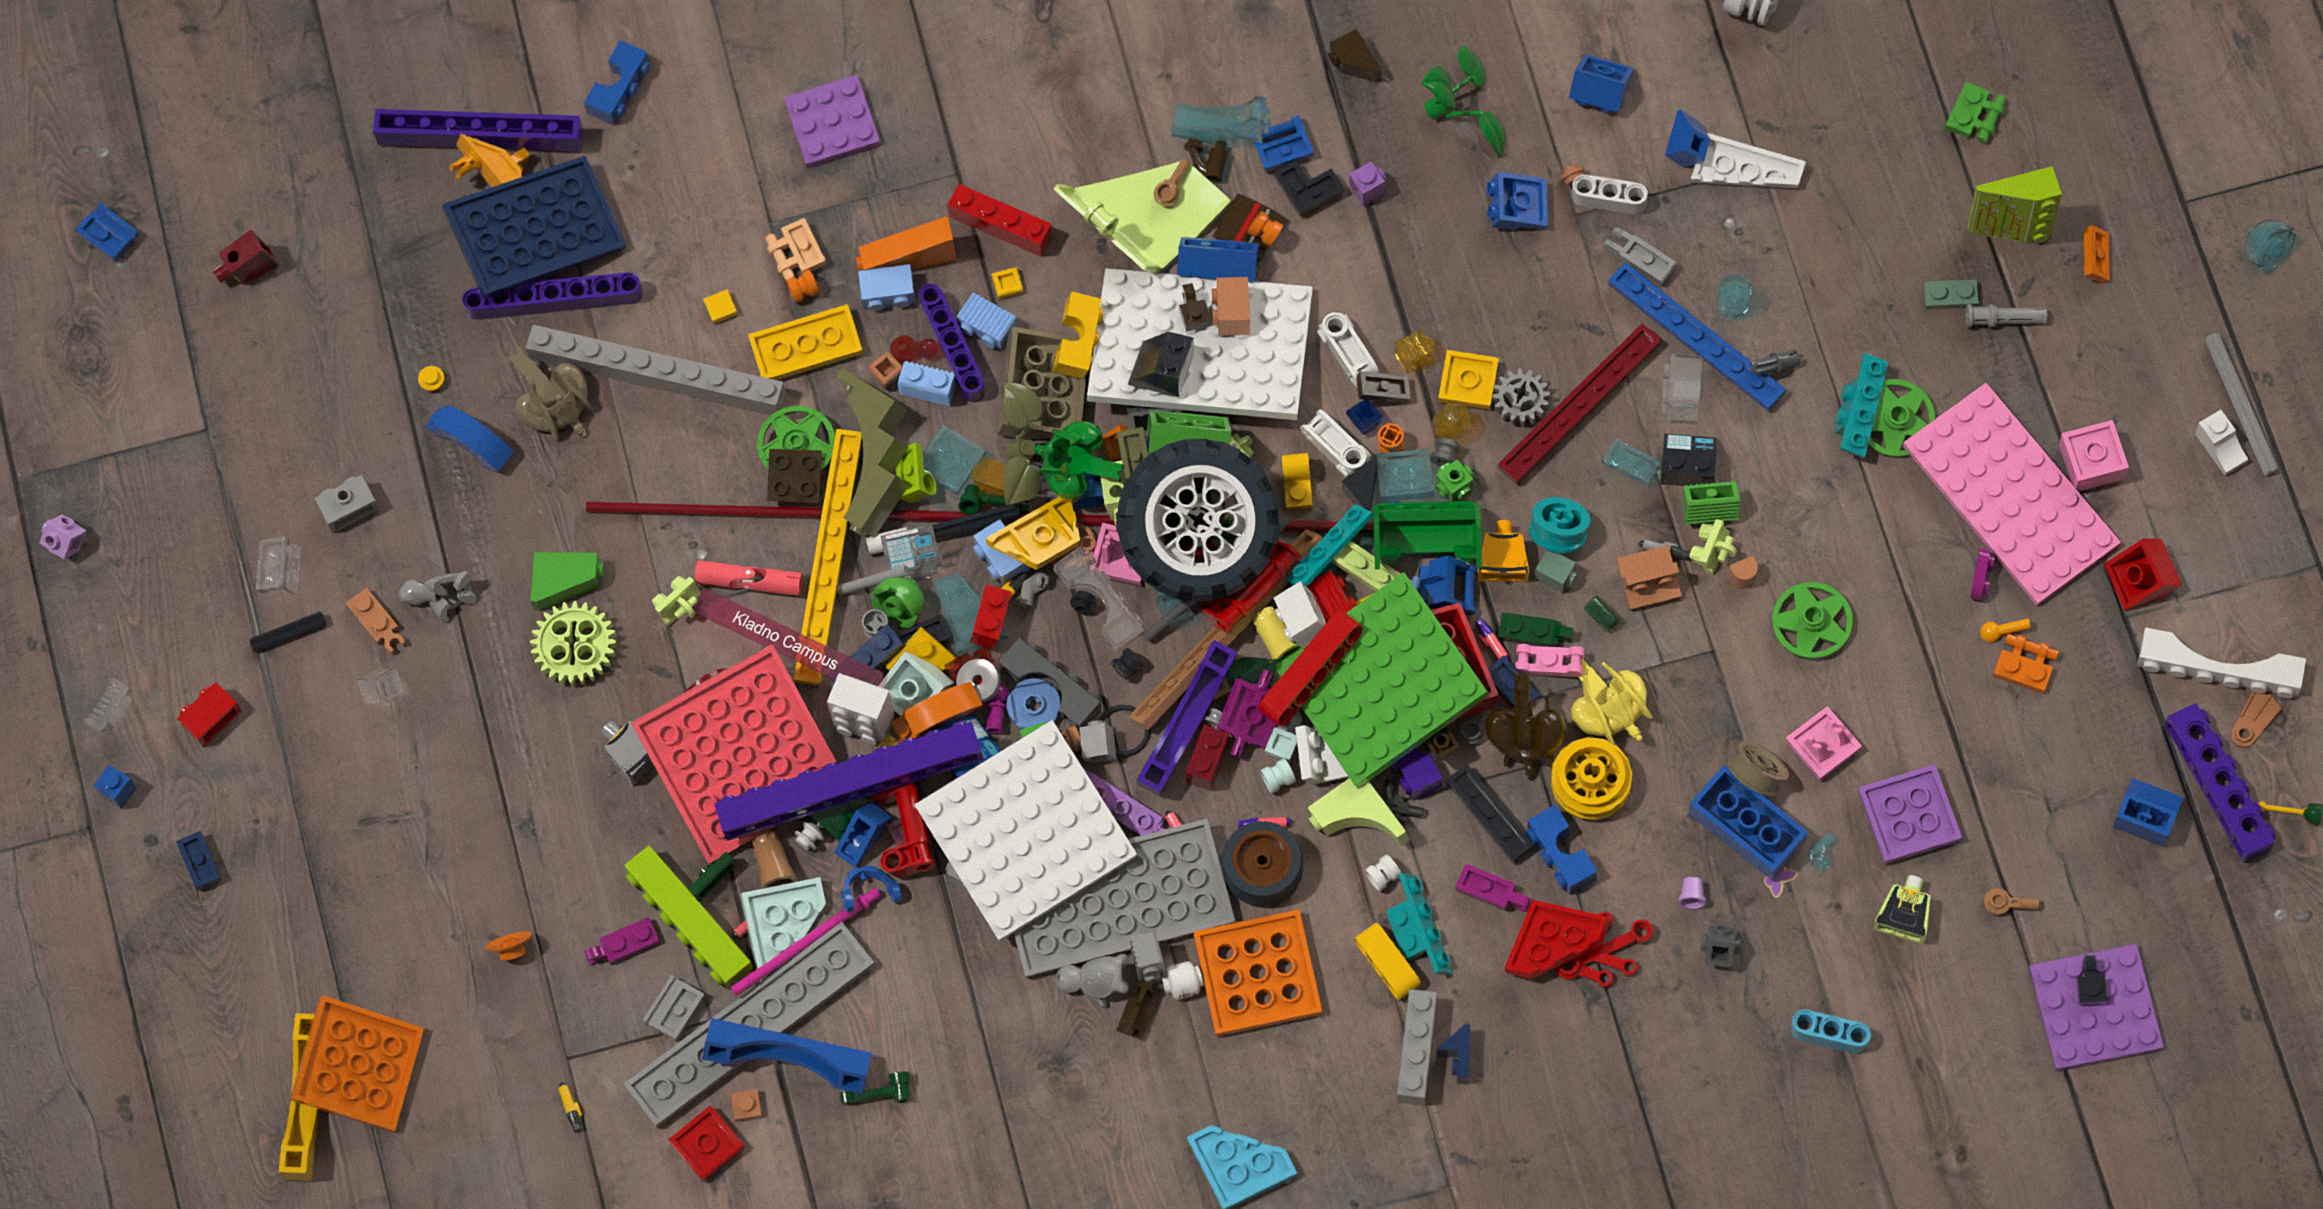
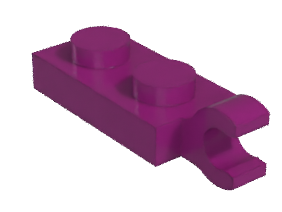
(1490, 889)
(624, 943)

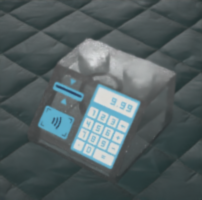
(914, 549)

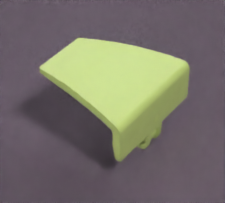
(1137, 224)

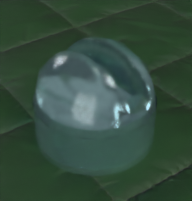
(1367, 540)

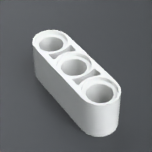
(1619, 203)

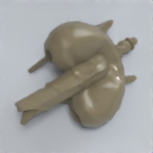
(553, 402)

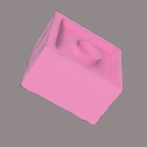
(2093, 456)

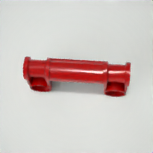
(1226, 612)
(915, 853)

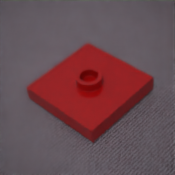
(706, 1143)

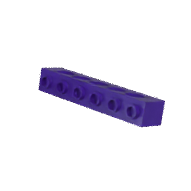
(2247, 844)

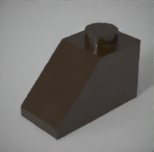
(1354, 57)

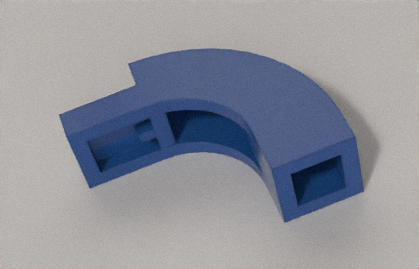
(471, 436)

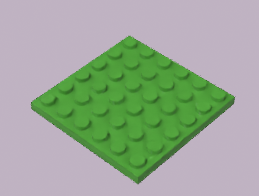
(1391, 685)

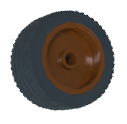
(1244, 861)

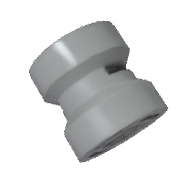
(873, 620)

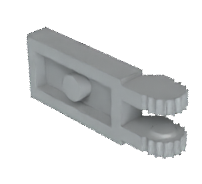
(1641, 256)

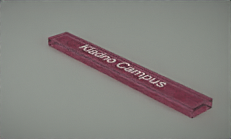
(785, 640)

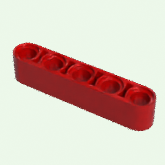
(1310, 668)

